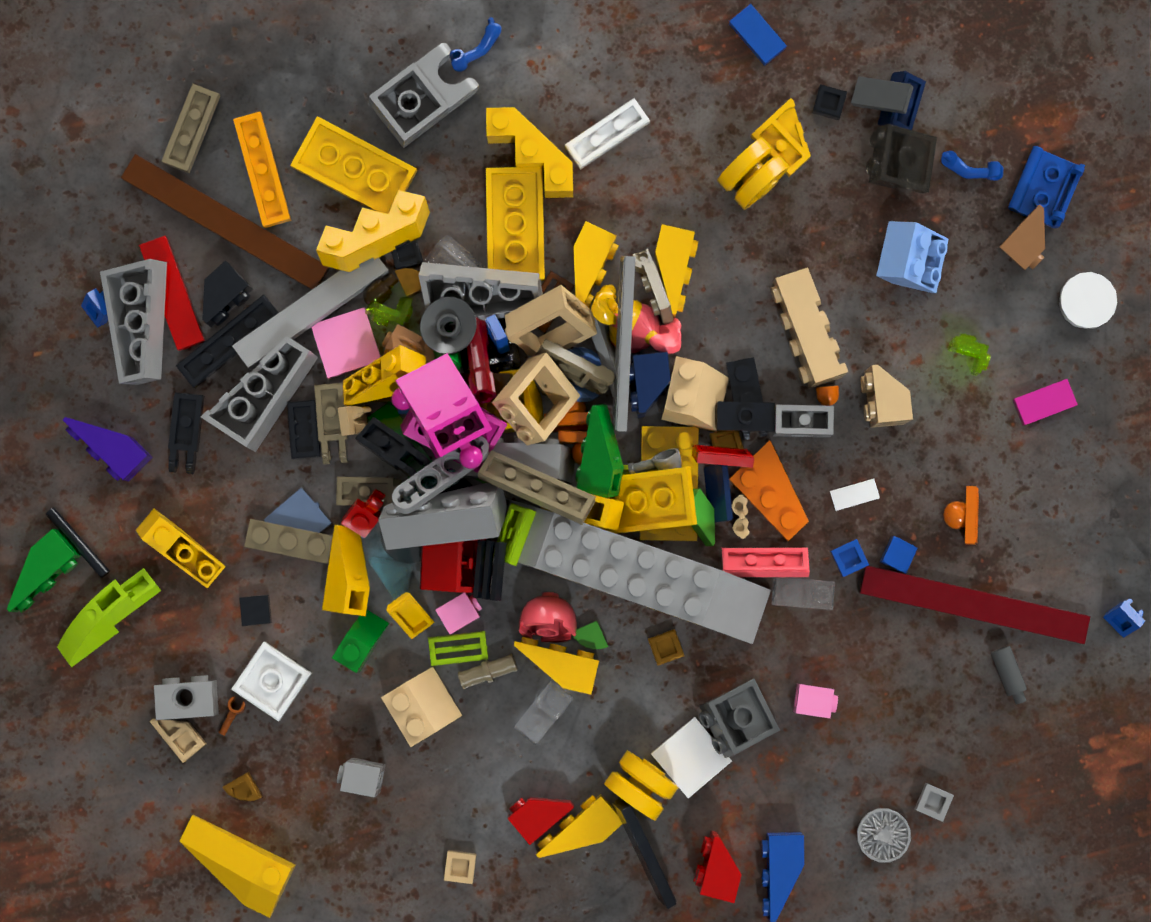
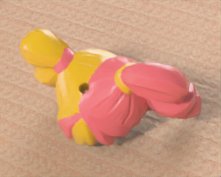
(645, 326)

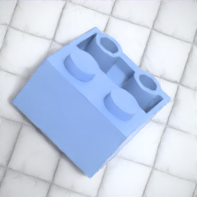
(912, 256)

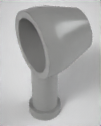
(664, 460)

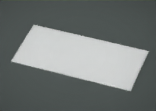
(854, 494)

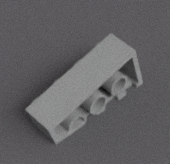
(481, 288)
(136, 318)
(262, 394)
(547, 458)
(447, 518)

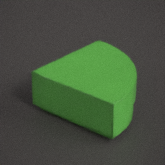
(591, 636)

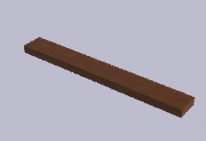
(224, 222)

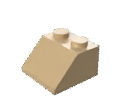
(694, 394)
(421, 706)

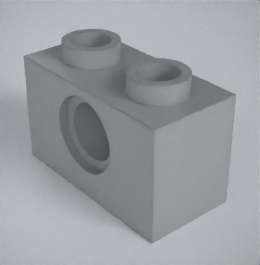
(804, 421)
(170, 706)
(361, 777)

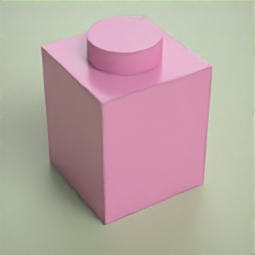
(459, 612)
(815, 701)

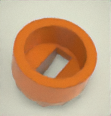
(827, 395)

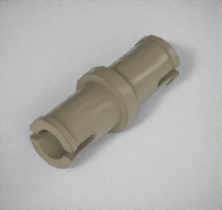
(487, 671)

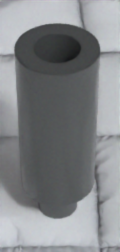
(1009, 673)

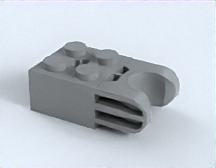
(422, 86)

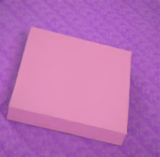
(346, 343)

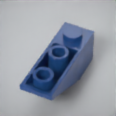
(784, 865)

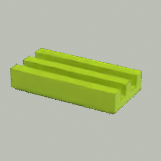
(515, 531)
(482, 645)

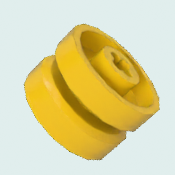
(749, 169)
(639, 787)

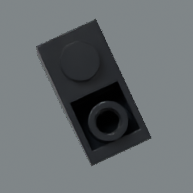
(222, 292)

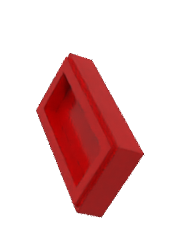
(722, 456)

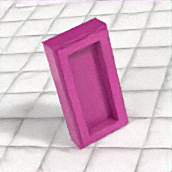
(1045, 402)

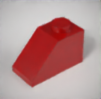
(537, 815)

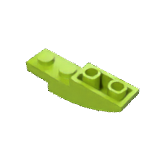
(98, 618)

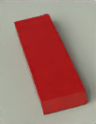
(178, 306)

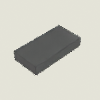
(882, 95)

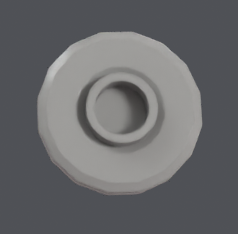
(883, 835)

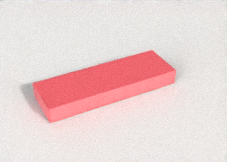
(766, 562)

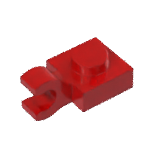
(364, 515)

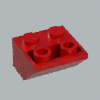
(449, 566)
(718, 874)

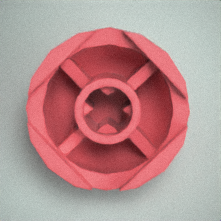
(548, 618)

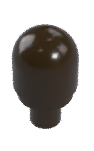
(380, 290)

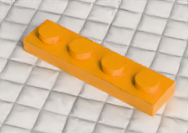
(262, 169)

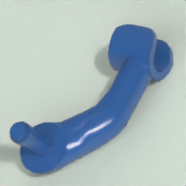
(460, 59)
(993, 171)

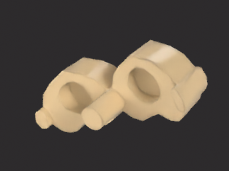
(741, 524)

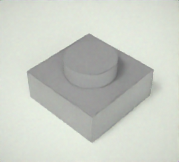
(934, 802)

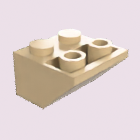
(886, 398)

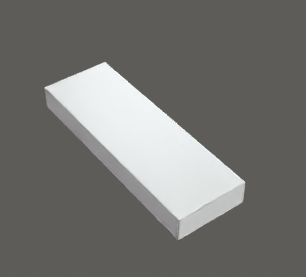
(607, 133)

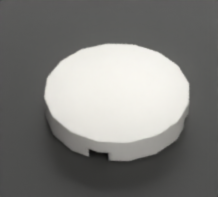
(1087, 300)

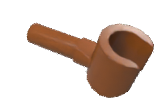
(231, 715)

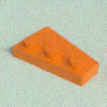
(771, 492)

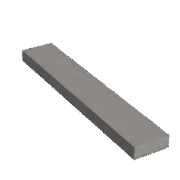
(308, 310)
(623, 343)

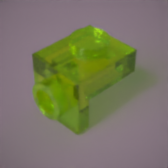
(384, 315)
(969, 347)

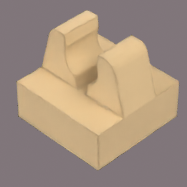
(353, 419)

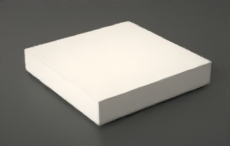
(271, 681)
(690, 757)

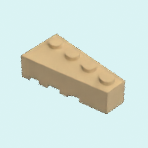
(808, 329)

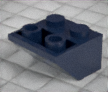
(650, 379)

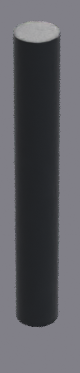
(77, 542)

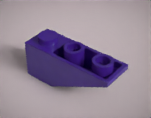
(119, 451)

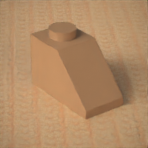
(1027, 240)

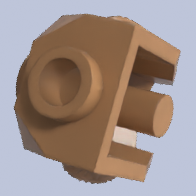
(408, 339)

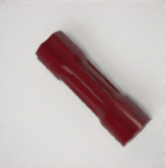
(480, 378)

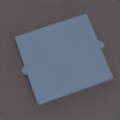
(301, 513)

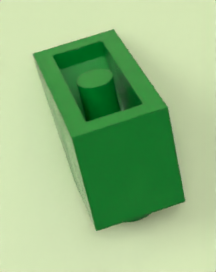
(360, 641)

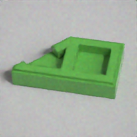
(705, 518)

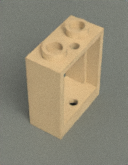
(554, 303)
(554, 385)

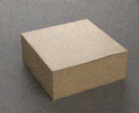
(460, 867)

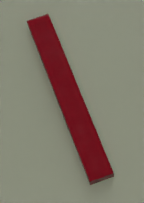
(974, 604)

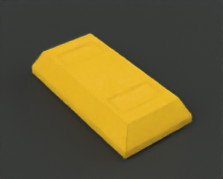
(409, 615)

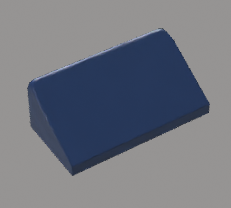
(905, 120)
(718, 491)

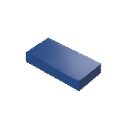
(757, 34)

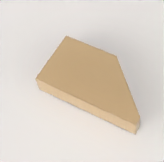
(180, 737)

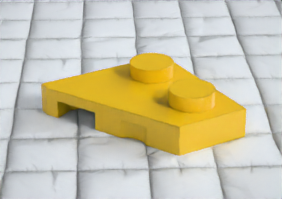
(785, 137)

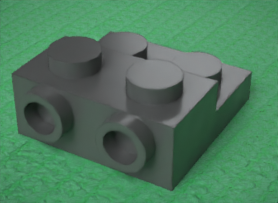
(738, 719)

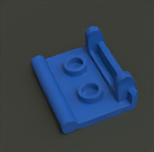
(1046, 182)

